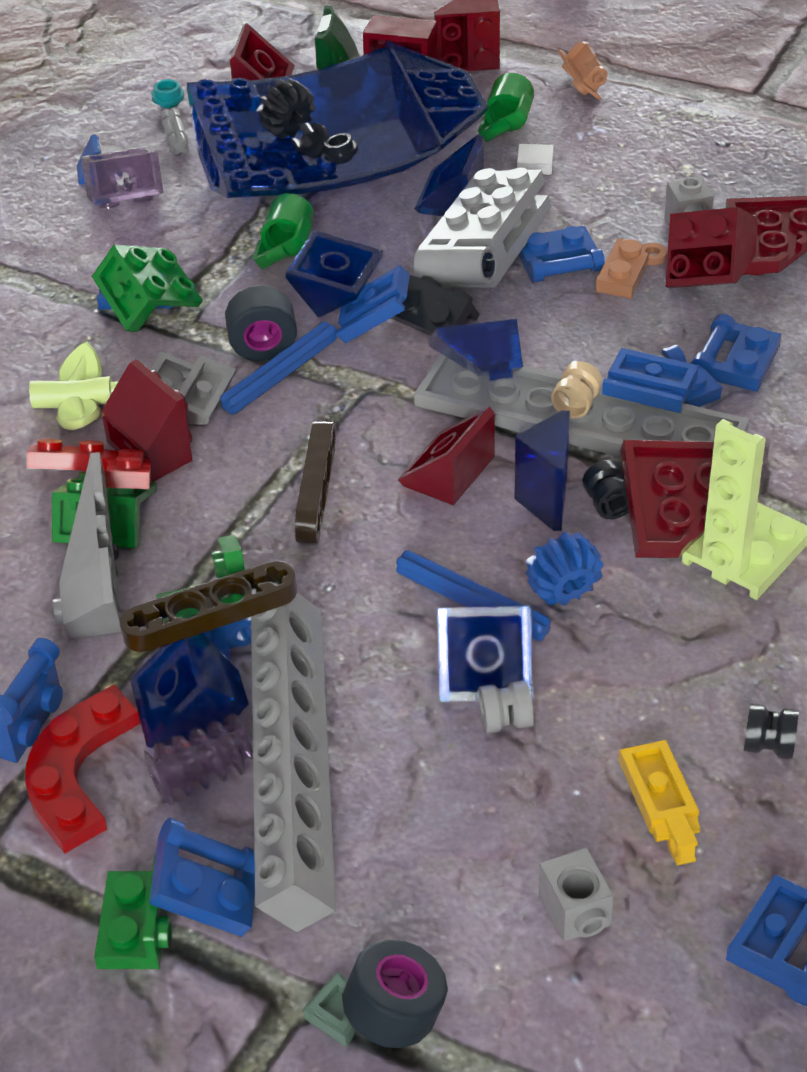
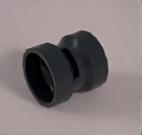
(607, 488)
(771, 730)

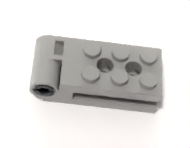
(484, 229)

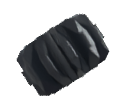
(286, 108)

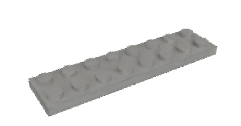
(527, 401)

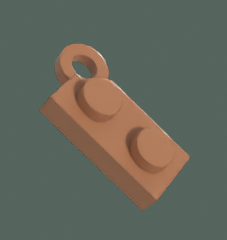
(627, 266)

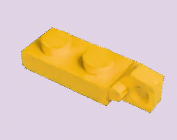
(662, 797)

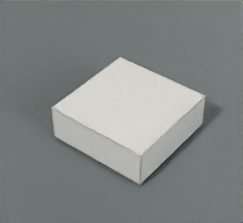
(536, 157)

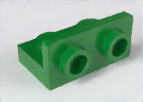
(130, 927)

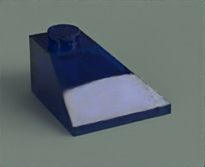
(482, 347)
(186, 689)

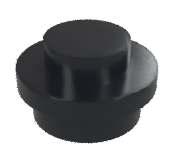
(340, 148)

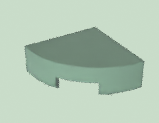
(327, 1011)

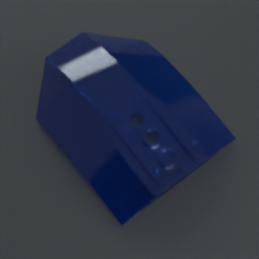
(388, 101)

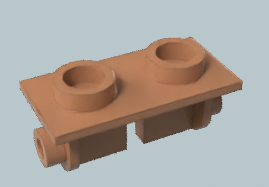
(584, 68)

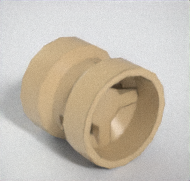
(577, 389)

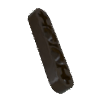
(315, 482)
(211, 610)

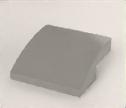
(198, 382)

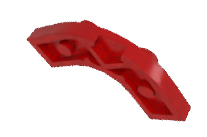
(122, 468)
(58, 755)

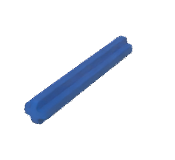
(278, 368)
(462, 588)

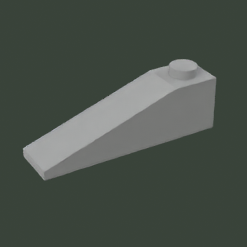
(88, 575)

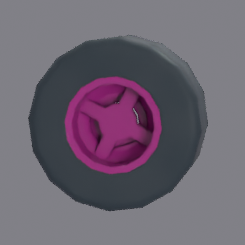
(260, 323)
(394, 993)

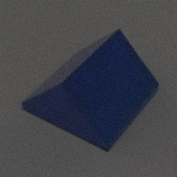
(451, 177)
(331, 271)
(543, 468)
(483, 649)

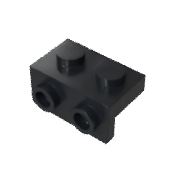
(433, 307)

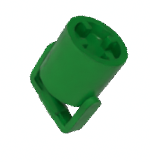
(507, 105)
(284, 229)

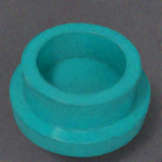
(167, 93)

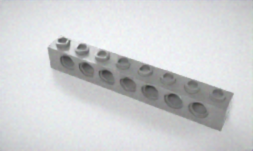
(291, 767)

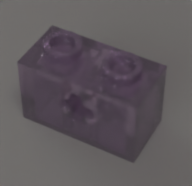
(105, 168)

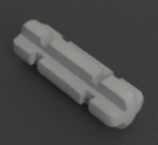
(174, 131)

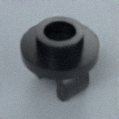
(312, 140)

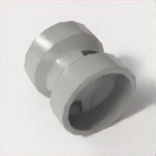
(505, 706)

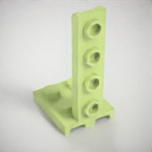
(741, 536)

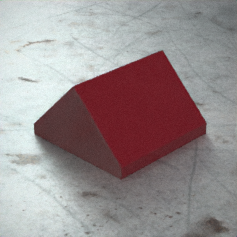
(256, 58)
(453, 458)

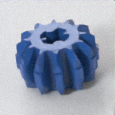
(564, 568)

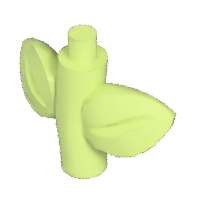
(77, 391)

